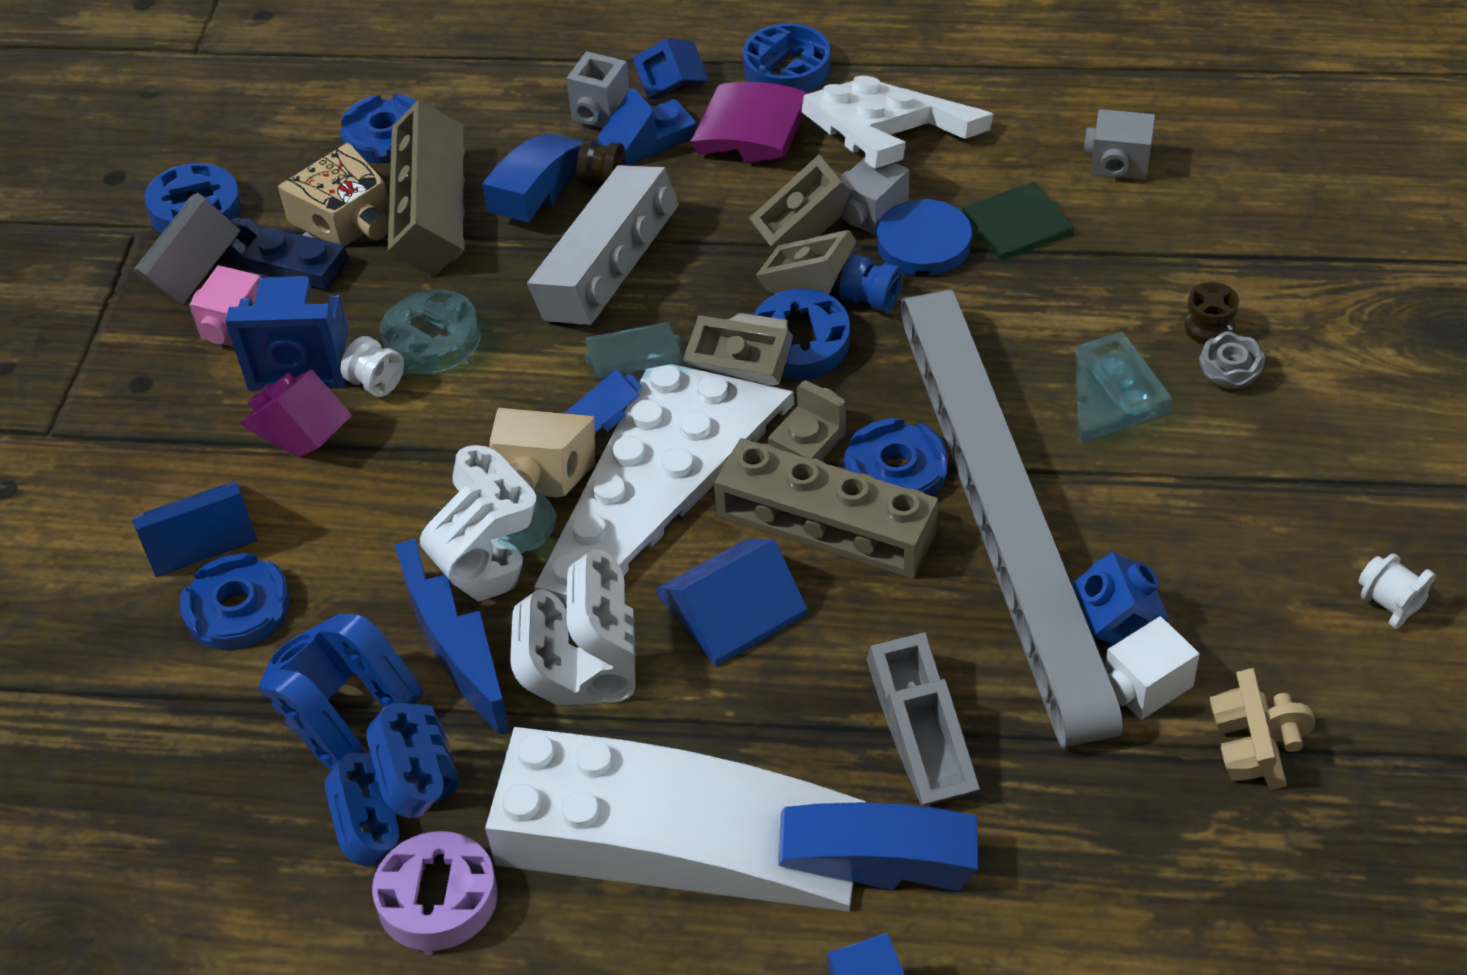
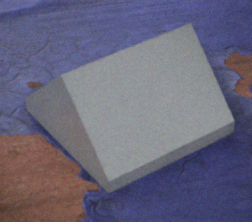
(187, 249)

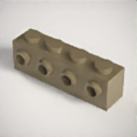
(426, 189)
(827, 507)

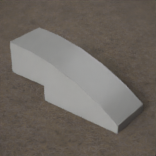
(922, 719)

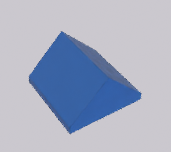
(194, 528)
(735, 599)

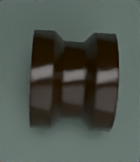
(598, 161)
(1210, 311)

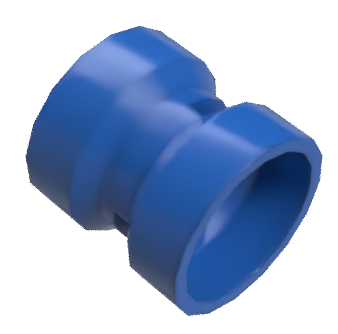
(870, 283)

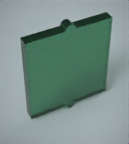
(1018, 220)

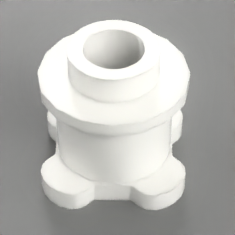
(1395, 587)

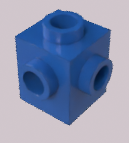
(1118, 597)

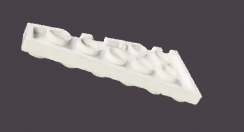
(660, 463)

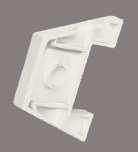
(873, 111)

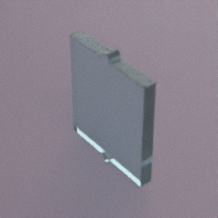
(633, 349)

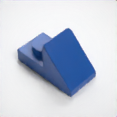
(647, 129)

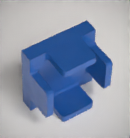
(288, 334)

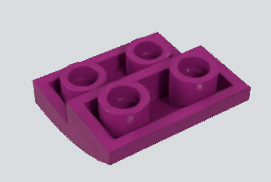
(750, 118)

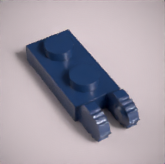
(284, 254)

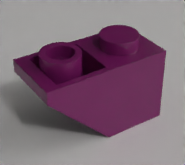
(296, 413)

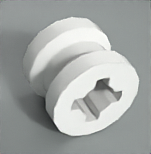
(372, 366)

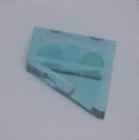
(1115, 387)

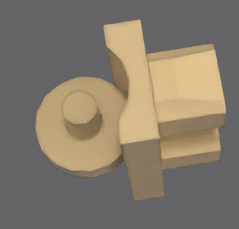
(1259, 753)

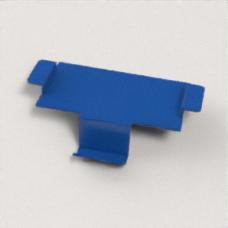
(608, 400)

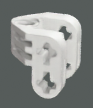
(466, 531)
(598, 622)

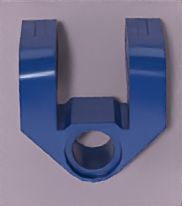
(318, 664)
(401, 776)

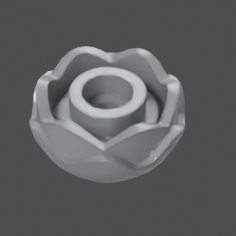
(1231, 360)

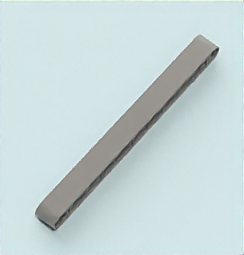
(1011, 524)

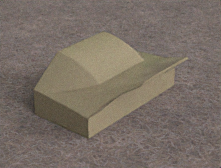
(803, 205)
(807, 263)
(740, 347)

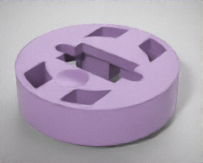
(449, 924)

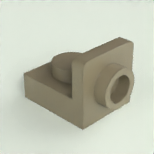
(813, 425)

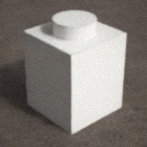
(1151, 667)

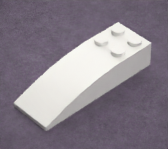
(652, 818)

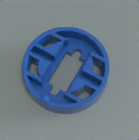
(774, 43)
(168, 192)
(829, 326)

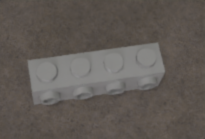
(603, 245)

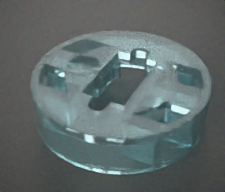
(422, 352)

